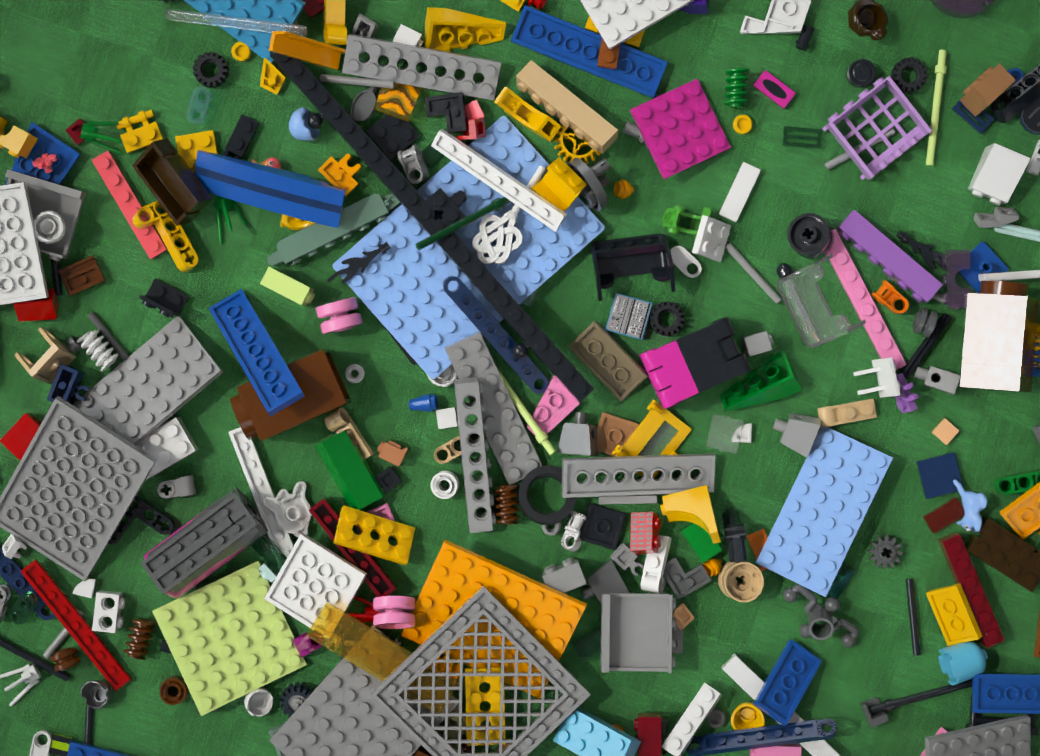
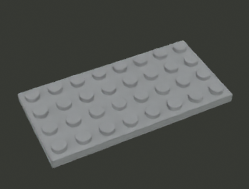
(151, 383)

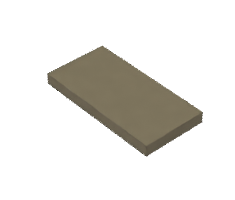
(608, 360)

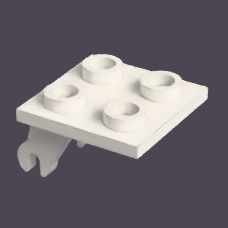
(886, 376)

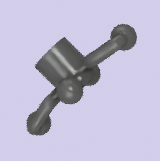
(818, 613)

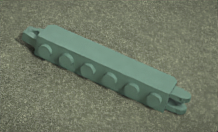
(317, 235)

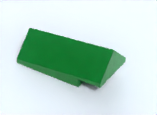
(349, 470)

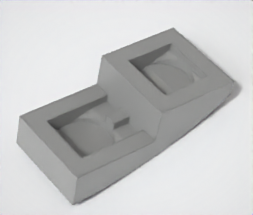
(1000, 217)

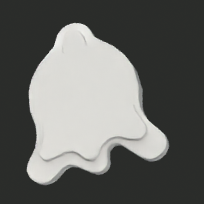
(290, 510)

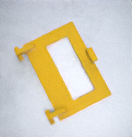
(656, 435)

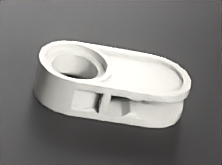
(682, 258)
(41, 749)

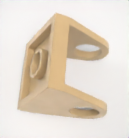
(48, 365)

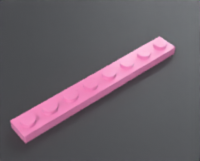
(863, 302)

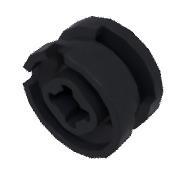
(861, 73)

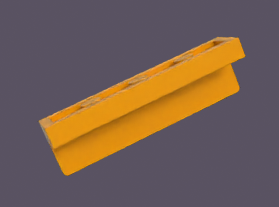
(305, 49)

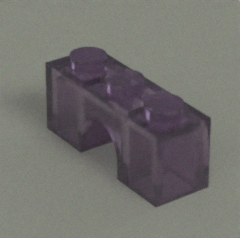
(955, 261)

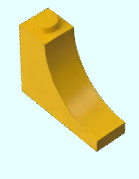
(694, 507)

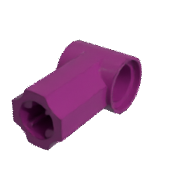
(305, 644)

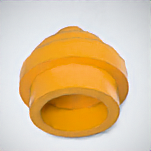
(623, 189)
(713, 566)

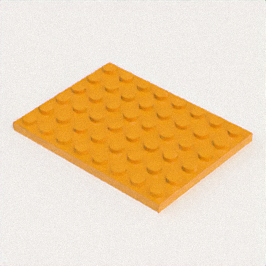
(539, 608)

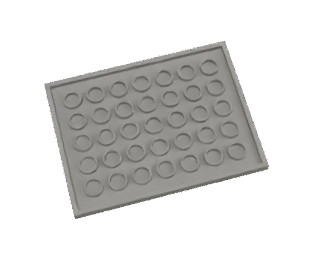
(72, 488)
(347, 720)

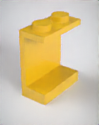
(560, 185)

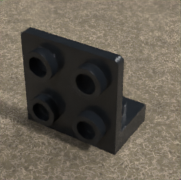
(166, 298)

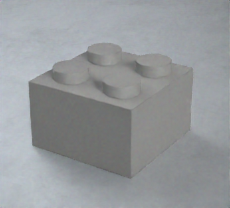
(565, 576)

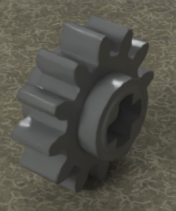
(892, 554)

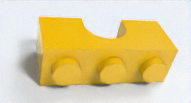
(17, 140)

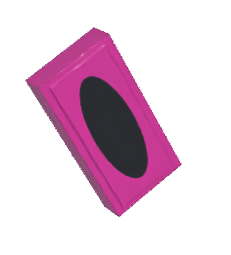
(774, 89)

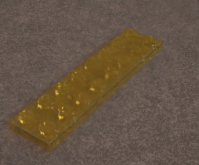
(371, 651)

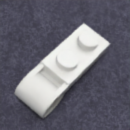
(654, 568)

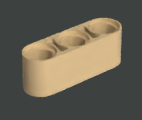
(449, 447)

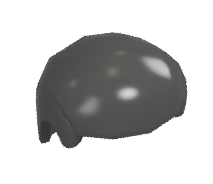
(96, 693)

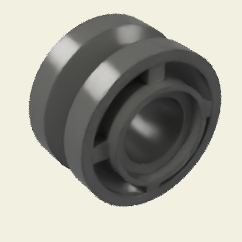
(925, 322)

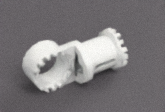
(573, 530)

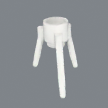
(30, 674)

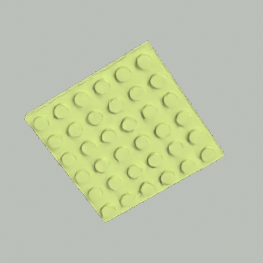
(228, 638)

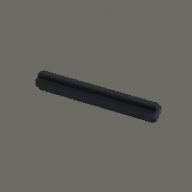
(925, 346)

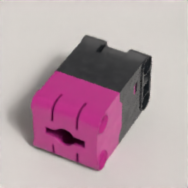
(694, 362)

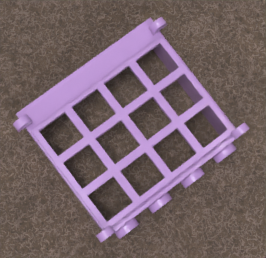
(894, 150)

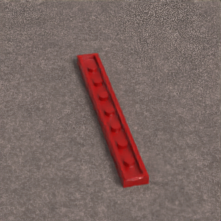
(76, 625)

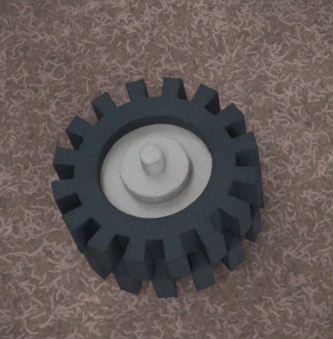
(293, 697)

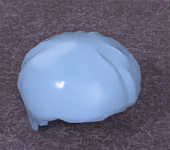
(299, 126)

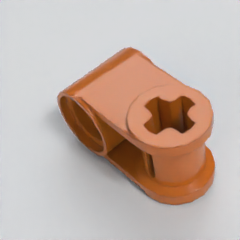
(889, 297)

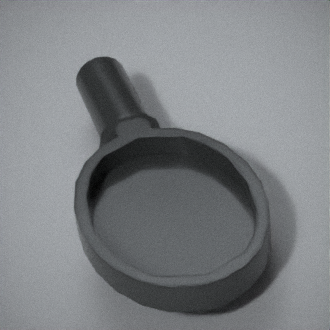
(363, 105)

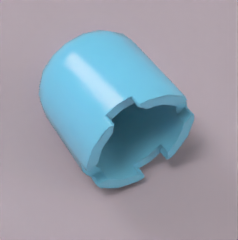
(962, 661)

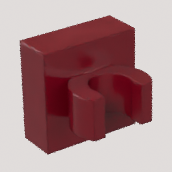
(75, 131)

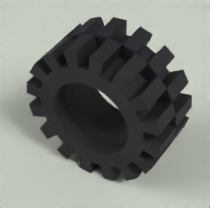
(207, 58)
(917, 66)
(678, 318)

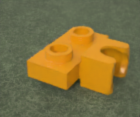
(340, 174)

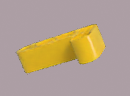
(334, 22)
(169, 237)

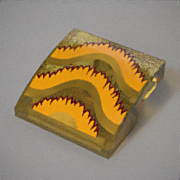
(398, 101)

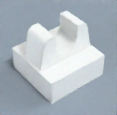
(11, 546)

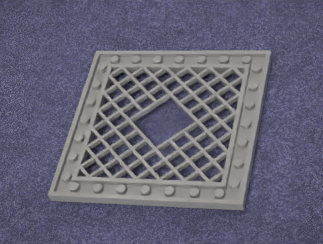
(533, 734)

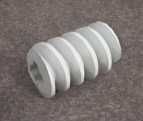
(98, 349)

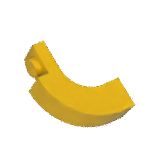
(527, 115)

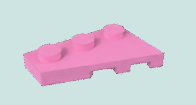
(553, 406)

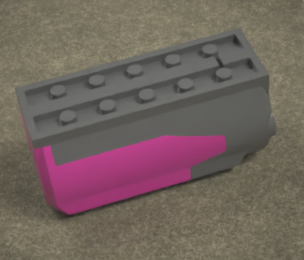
(204, 544)

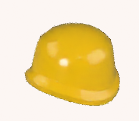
(747, 716)

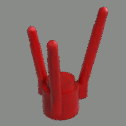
(368, 612)

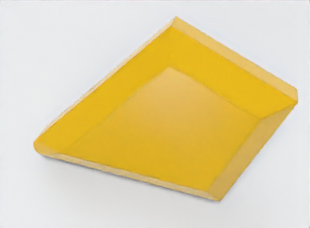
(271, 77)

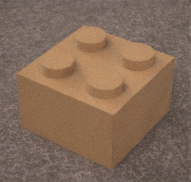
(986, 89)

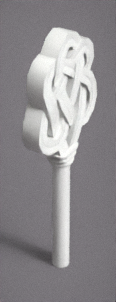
(511, 216)

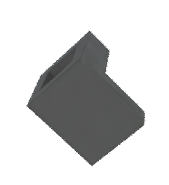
(876, 718)

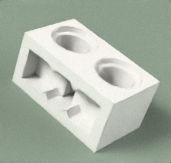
(103, 610)

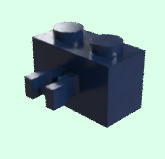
(67, 384)

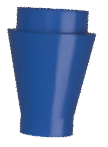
(424, 403)

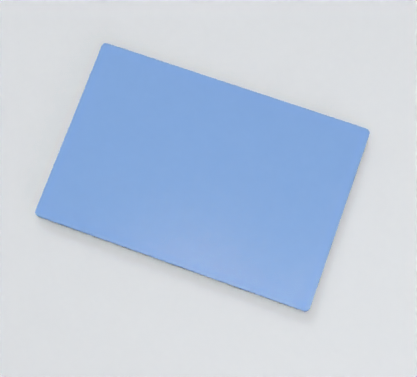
(407, 282)

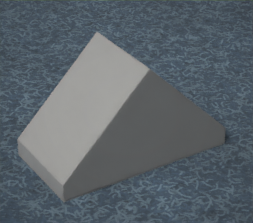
(365, 27)

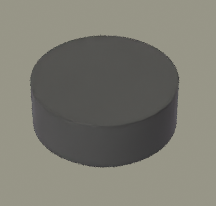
(716, 718)

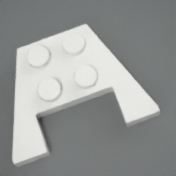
(782, 17)

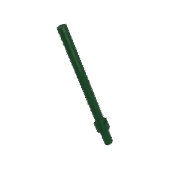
(495, 205)

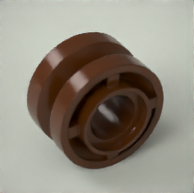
(65, 659)
(170, 698)

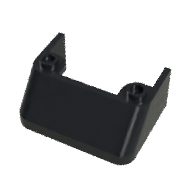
(632, 257)

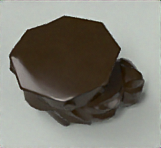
(868, 19)

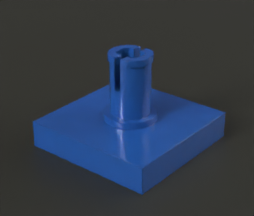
(981, 262)

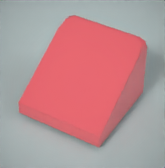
(473, 110)

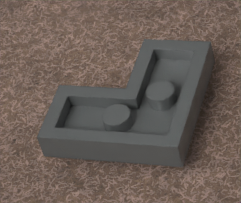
(685, 582)

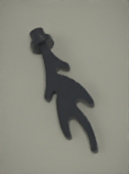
(927, 255)
(356, 262)

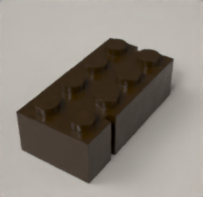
(172, 182)
(1006, 554)

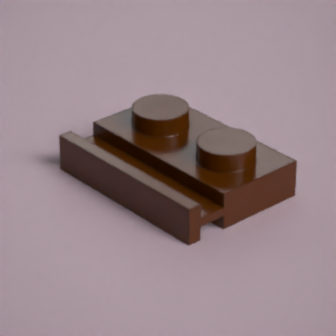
(81, 275)

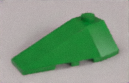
(769, 382)

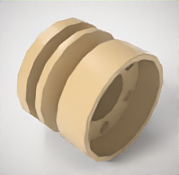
(751, 583)

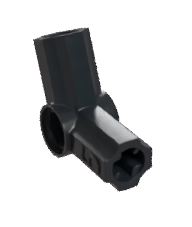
(734, 535)

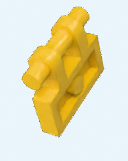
(142, 136)

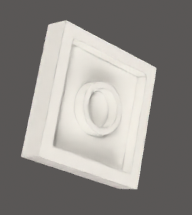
(711, 238)

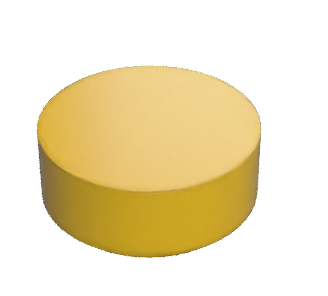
(241, 52)
(742, 124)

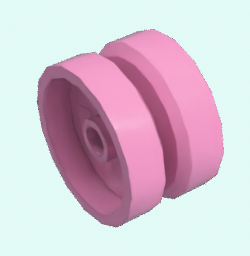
(339, 315)
(394, 612)

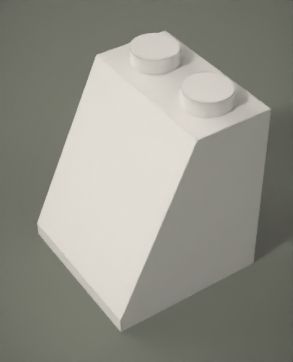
(998, 174)

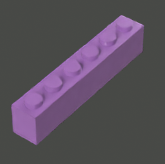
(889, 257)

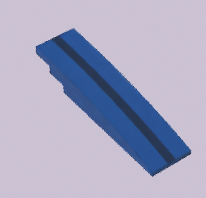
(270, 188)

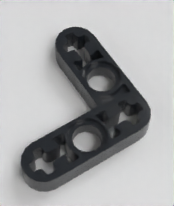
(139, 512)

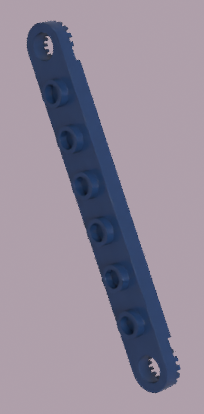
(494, 333)
(11, 574)
(762, 737)

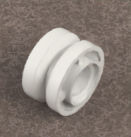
(436, 486)

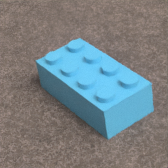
(594, 737)

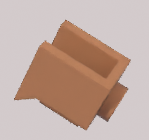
(392, 452)

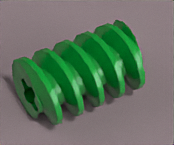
(736, 88)

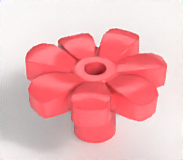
(45, 162)

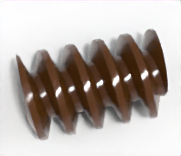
(507, 504)
(139, 638)

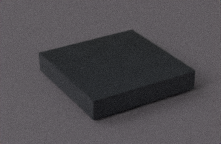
(602, 526)

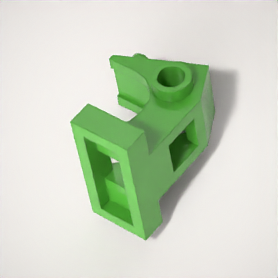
(672, 217)

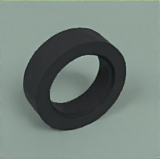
(525, 505)

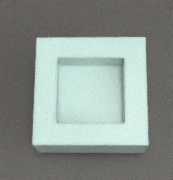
(267, 573)

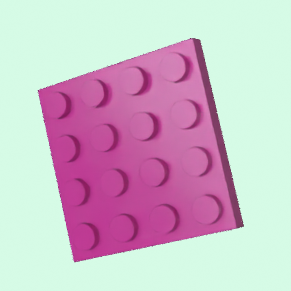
(680, 129)

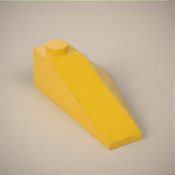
(455, 29)

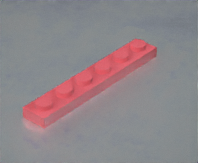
(128, 203)

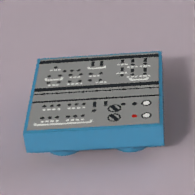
(628, 316)

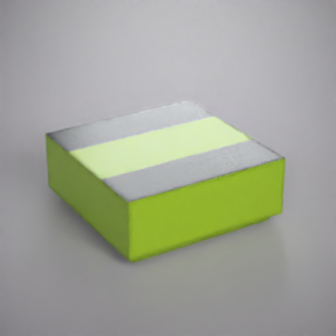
(60, 744)

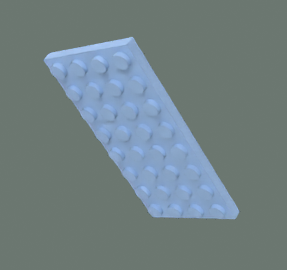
(824, 510)

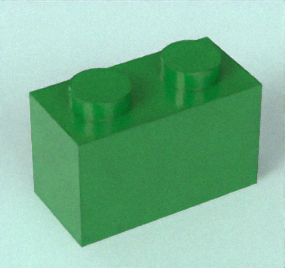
(700, 541)

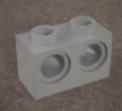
(757, 343)

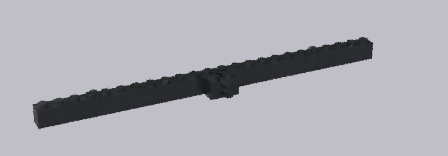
(424, 213)

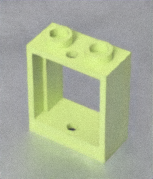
(288, 287)

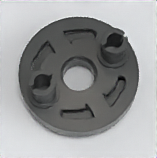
(593, 191)

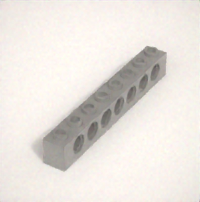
(484, 521)

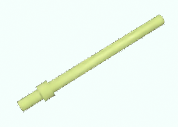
(940, 70)
(541, 437)

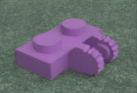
(905, 400)

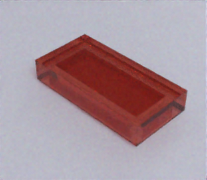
(944, 515)

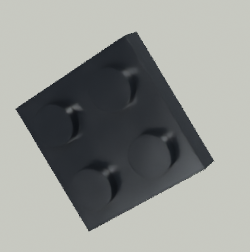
(392, 135)

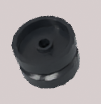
(802, 228)

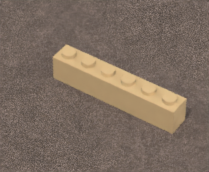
(567, 107)

